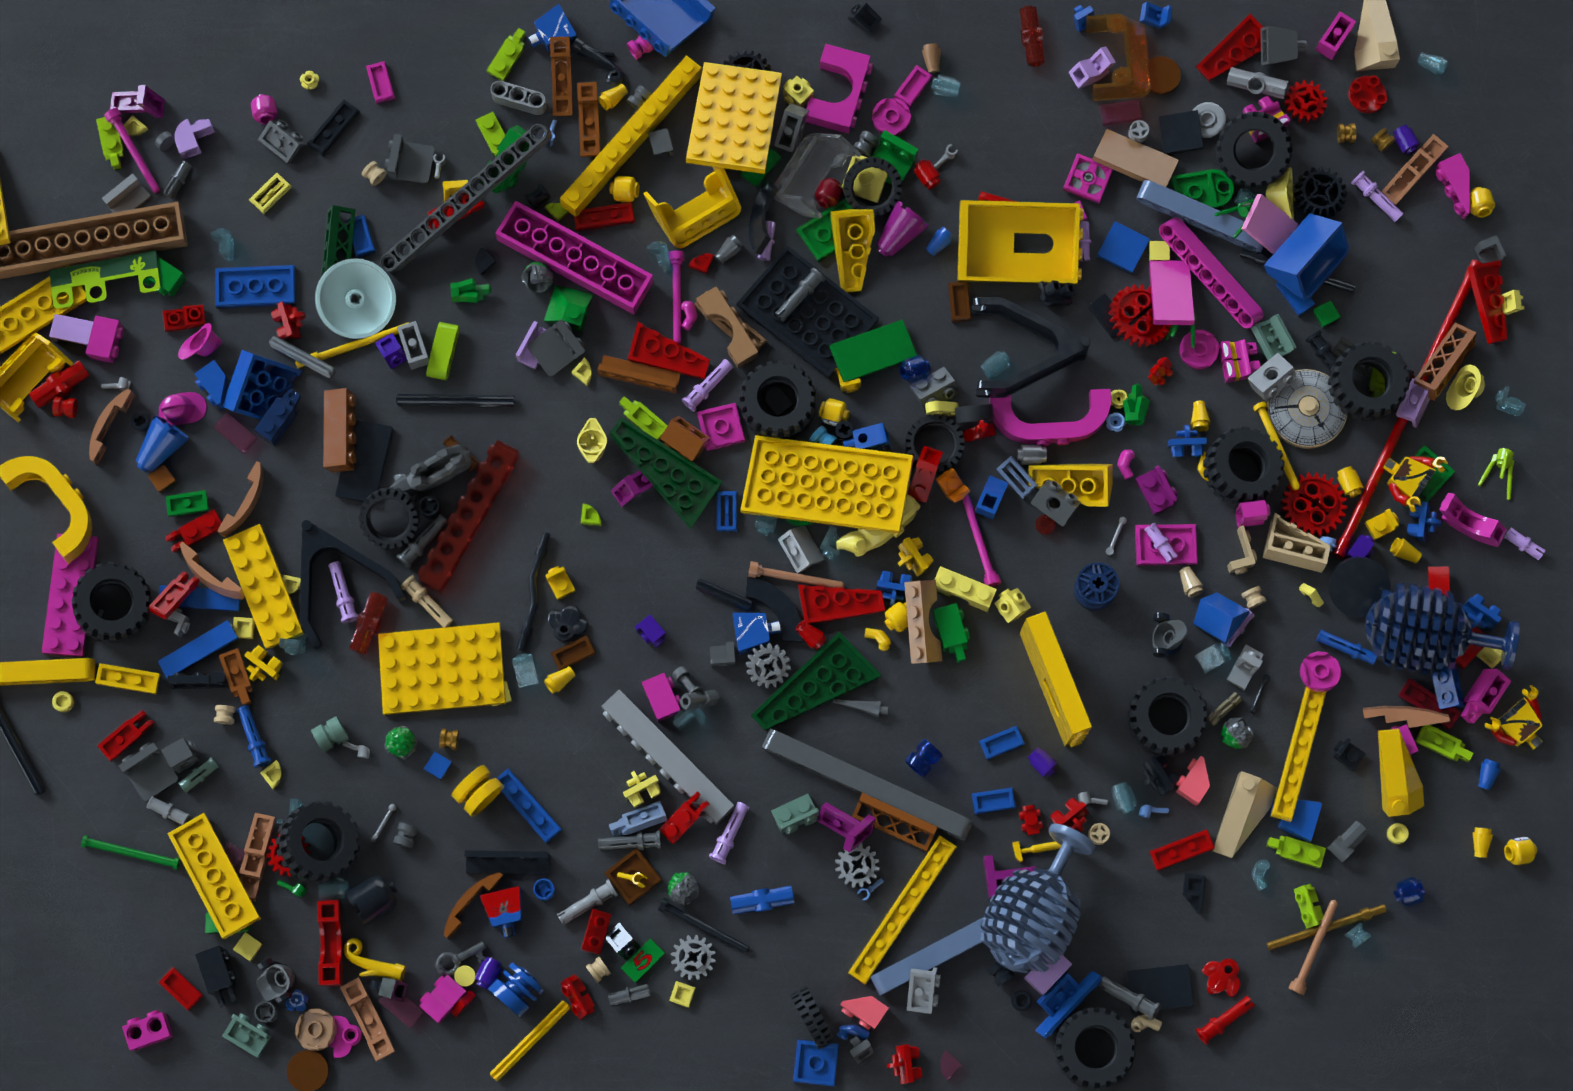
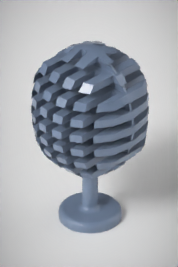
(1035, 911)

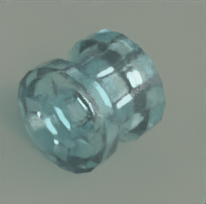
(1357, 935)

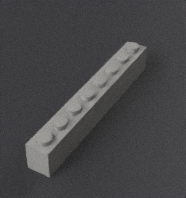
(666, 756)

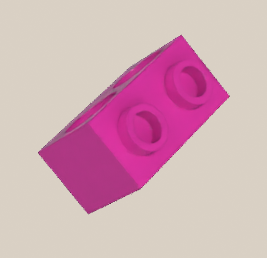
(148, 1035)

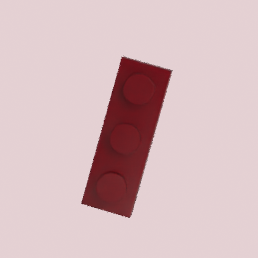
(1423, 698)

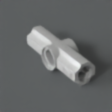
(1270, 85)

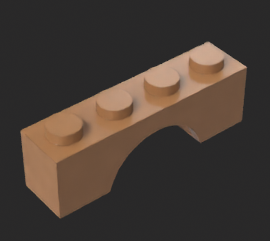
(714, 306)
(919, 599)

